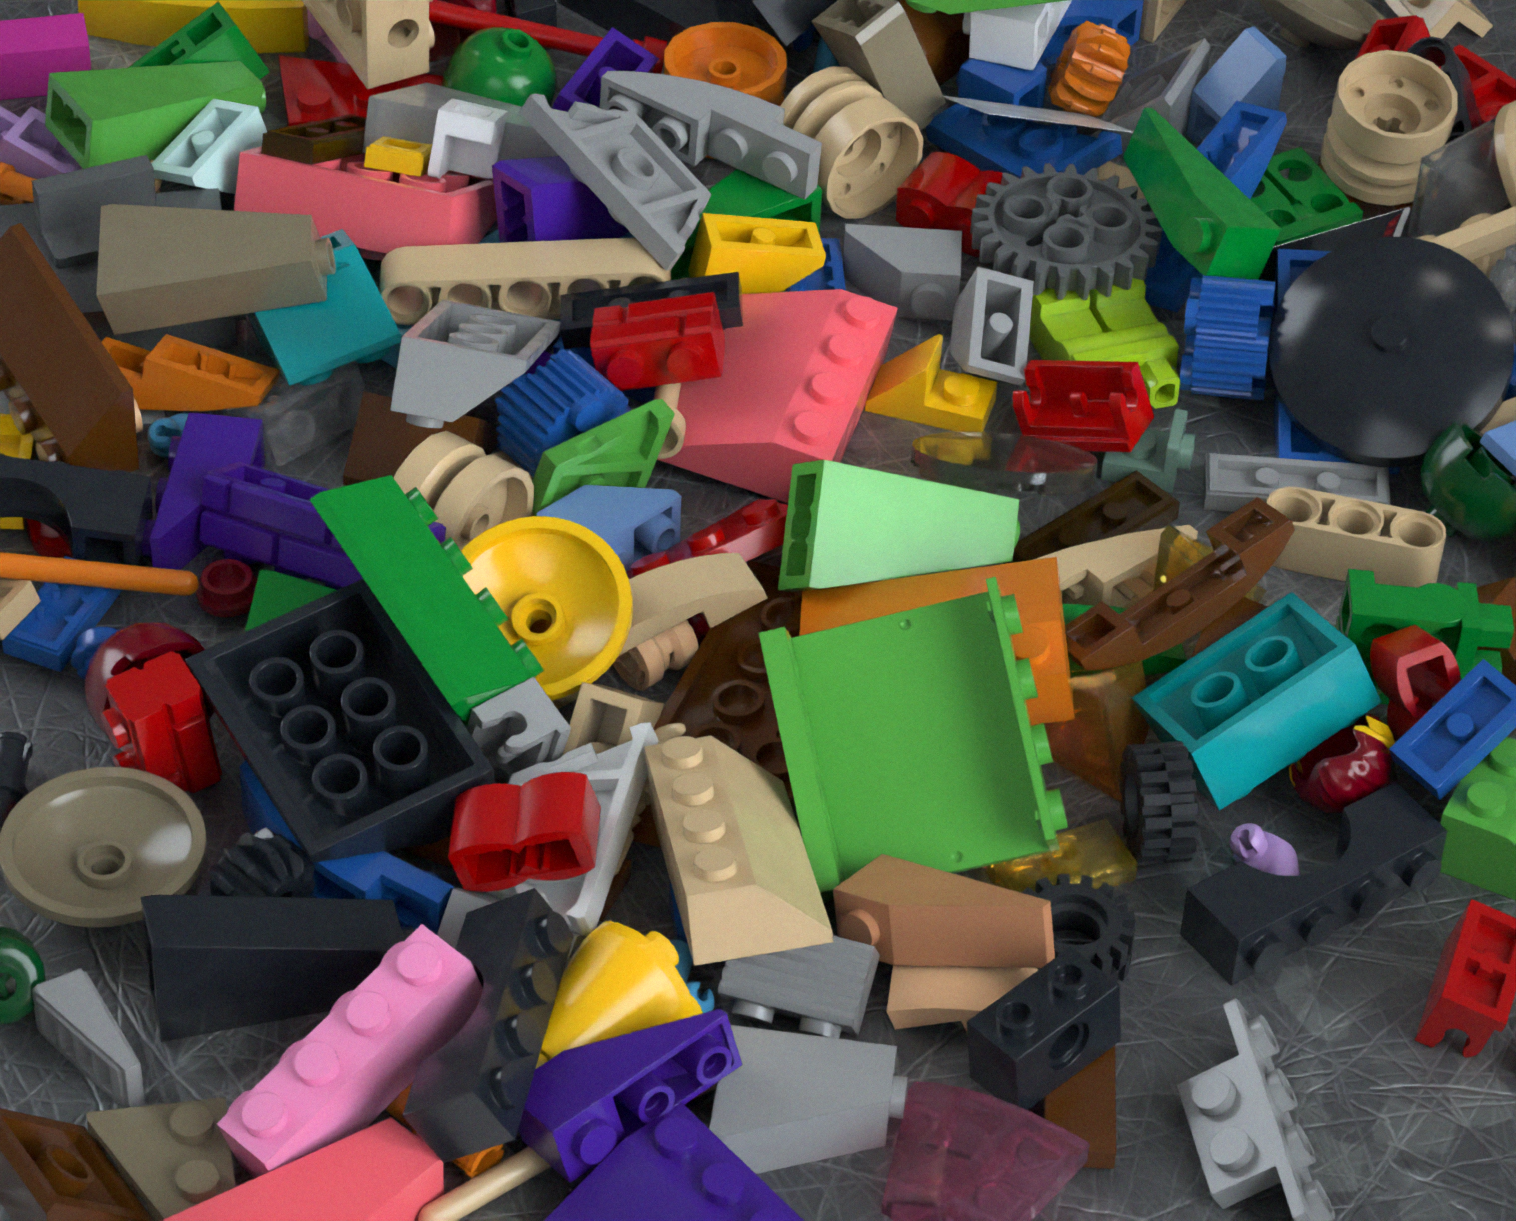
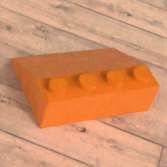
(1038, 601)

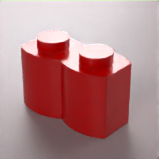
(943, 195)
(1413, 673)
(525, 832)

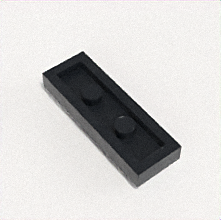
(579, 307)

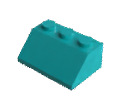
(1259, 698)

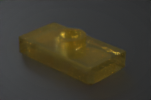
(1085, 850)

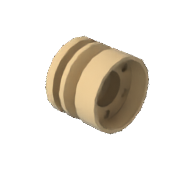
(1382, 123)
(864, 140)

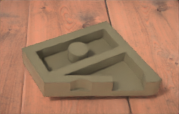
(168, 1152)

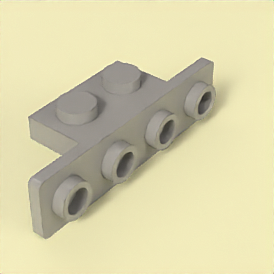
(1246, 1127)

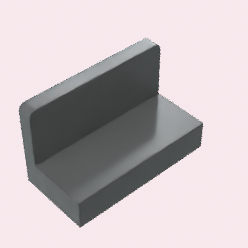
(71, 204)

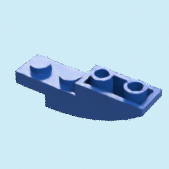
(416, 893)

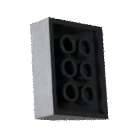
(343, 726)

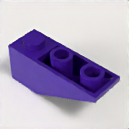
(204, 446)
(611, 1088)

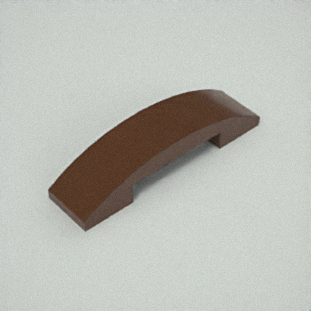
(1243, 552)

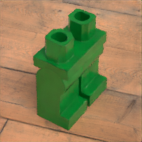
(1305, 201)
(1443, 611)

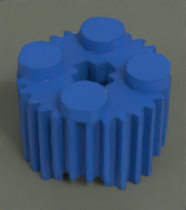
(1227, 337)
(554, 407)

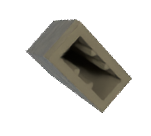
(884, 50)

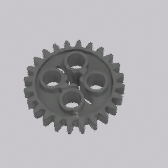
(1066, 231)

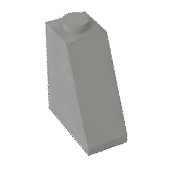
(805, 1098)

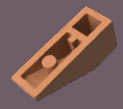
(942, 918)

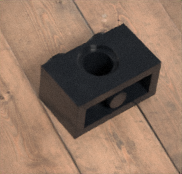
(1044, 1030)

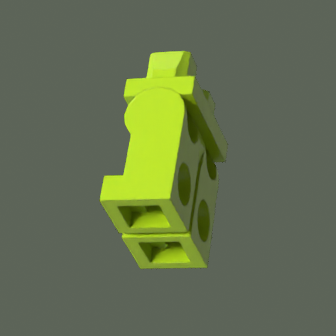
(1108, 330)

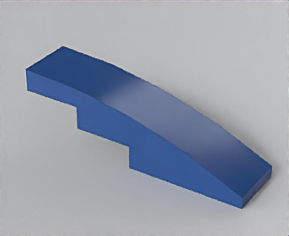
(1241, 151)

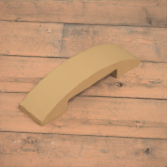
(670, 594)

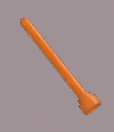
(97, 574)

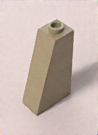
(205, 264)

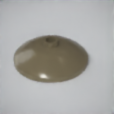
(1323, 22)
(99, 843)

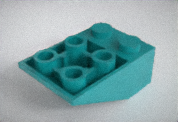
(323, 335)

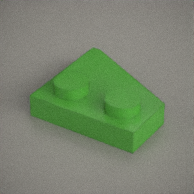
(608, 455)

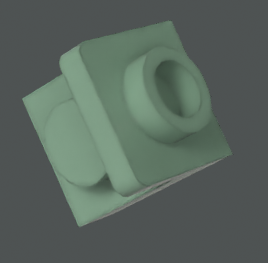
(1155, 455)

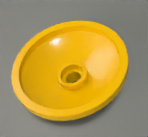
(558, 575)

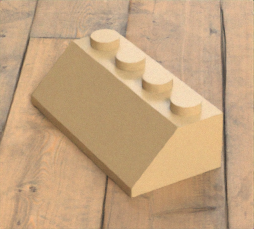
(732, 852)

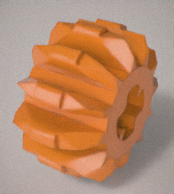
(1089, 69)

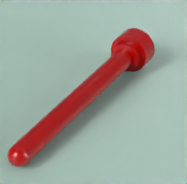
(545, 35)

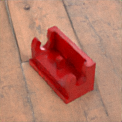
(1084, 404)
(1473, 979)

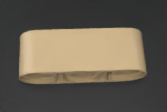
(1358, 534)

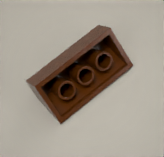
(57, 369)

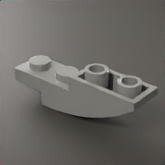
(717, 122)

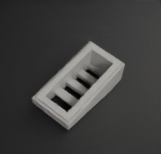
(84, 1032)

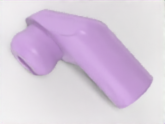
(1263, 851)

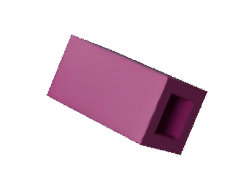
(39, 47)

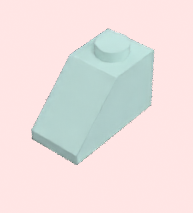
(211, 145)

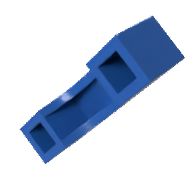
(1027, 87)

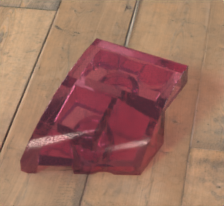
(975, 1158)

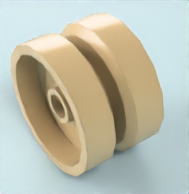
(466, 486)

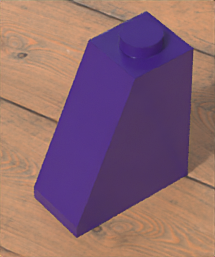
(548, 203)

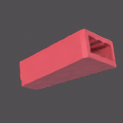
(364, 1177)

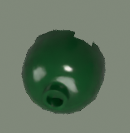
(1468, 486)

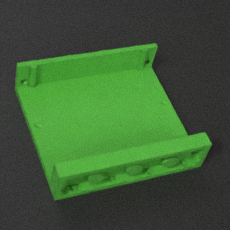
(914, 739)

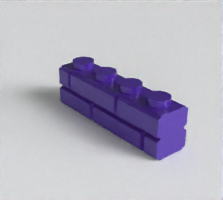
(272, 521)

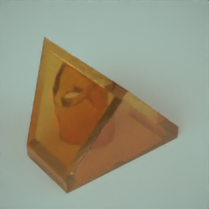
(1102, 725)

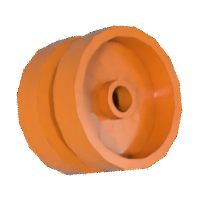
(730, 57)

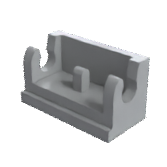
(519, 729)

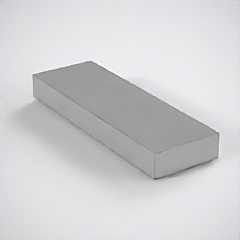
(1238, 479)

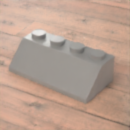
(462, 358)

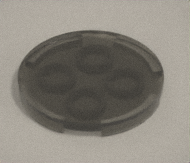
(1003, 462)

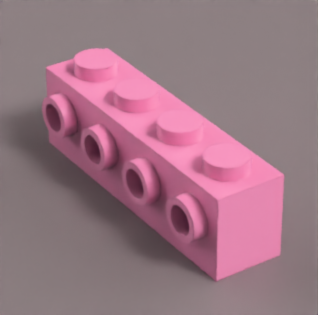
(355, 1056)

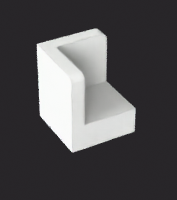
(466, 139)

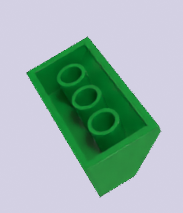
(426, 592)

